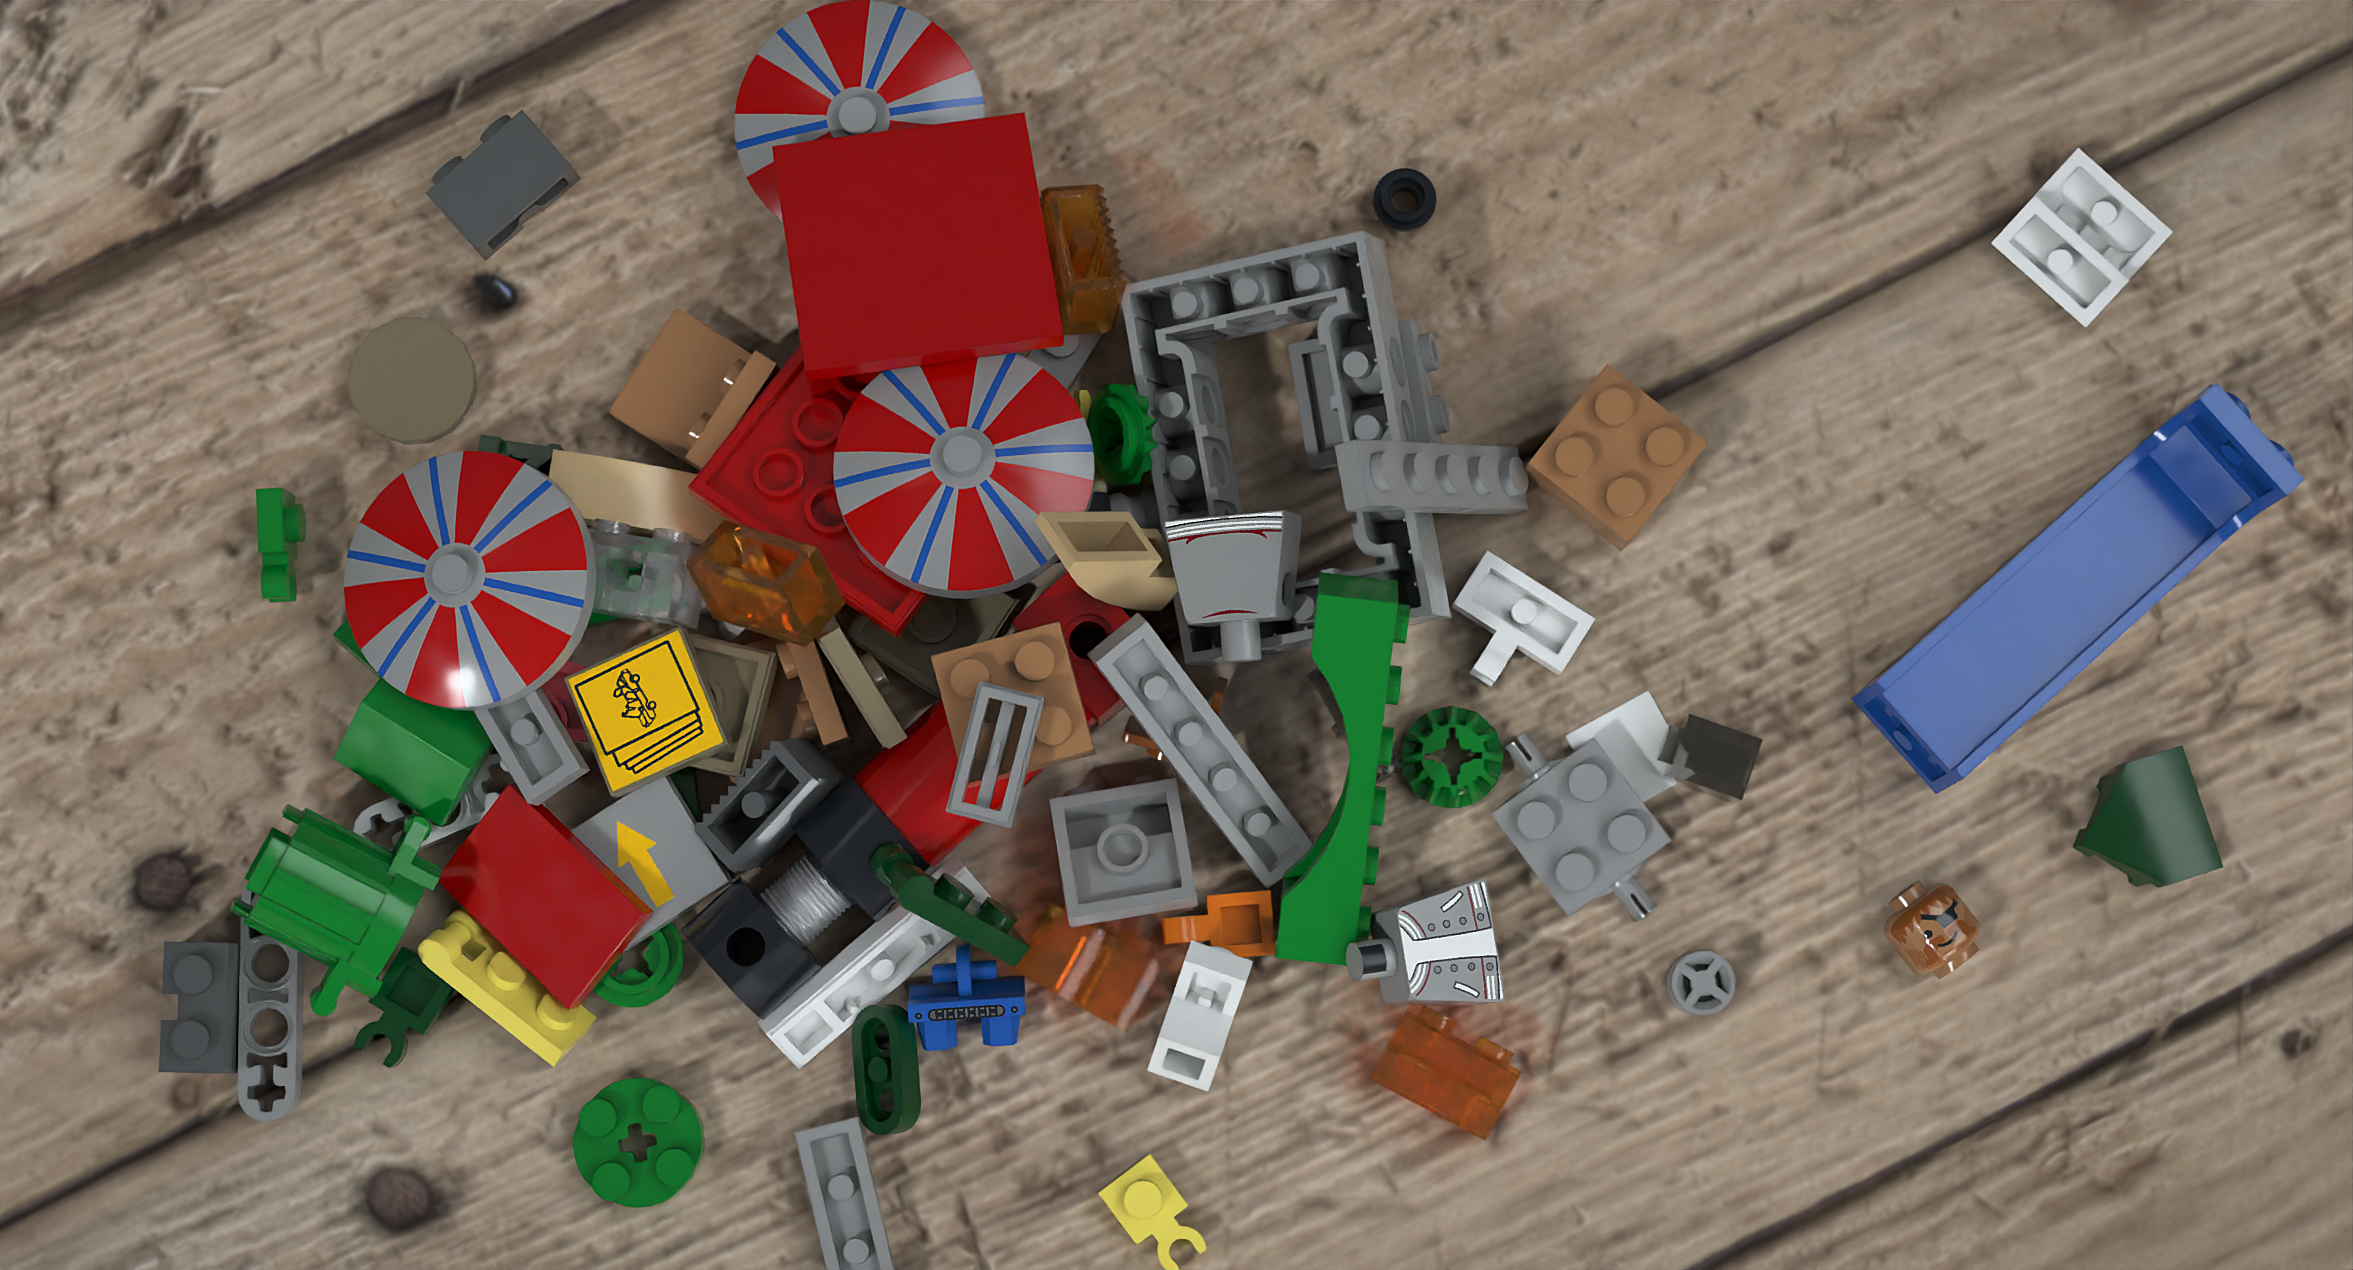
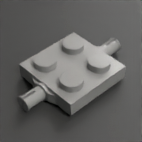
(1581, 827)

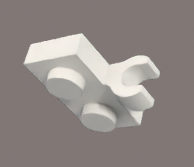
(1520, 617)

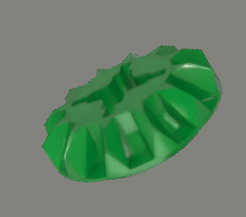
(1121, 434)
(1431, 779)
(637, 987)

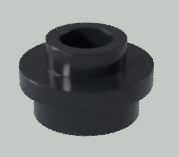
(1409, 181)

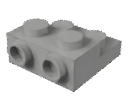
(1315, 385)
(1123, 850)

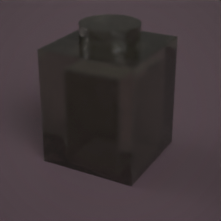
(1709, 757)

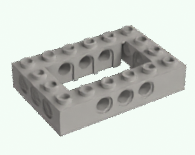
(1193, 472)

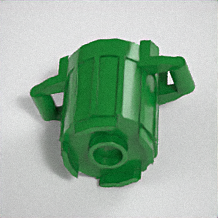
(337, 897)

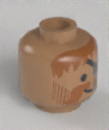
(1932, 929)

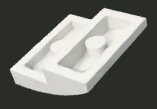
(2081, 237)

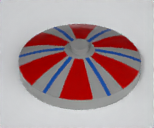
(848, 74)
(955, 466)
(470, 580)

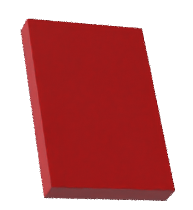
(544, 896)

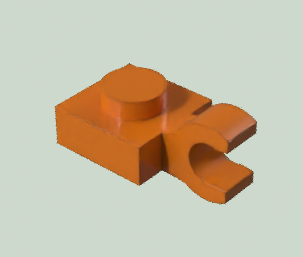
(1231, 921)

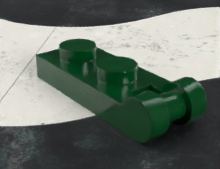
(949, 905)

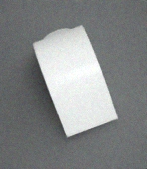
(1200, 1015)

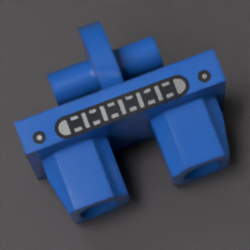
(966, 992)

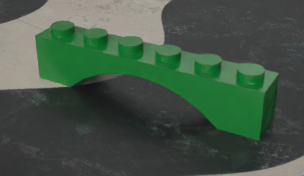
(1353, 649)

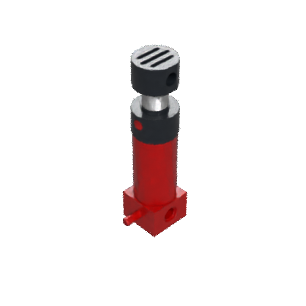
(889, 800)

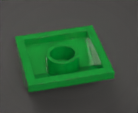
(415, 750)

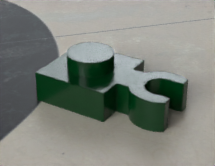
(410, 999)

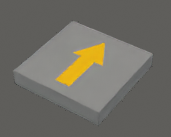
(655, 852)

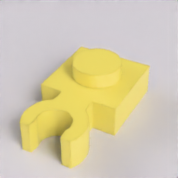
(1147, 1205)

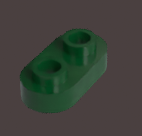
(886, 1069)

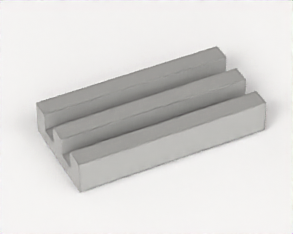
(1009, 699)

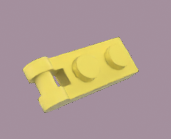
(503, 987)

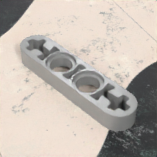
(254, 998)

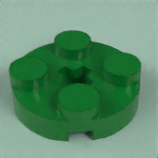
(607, 1121)

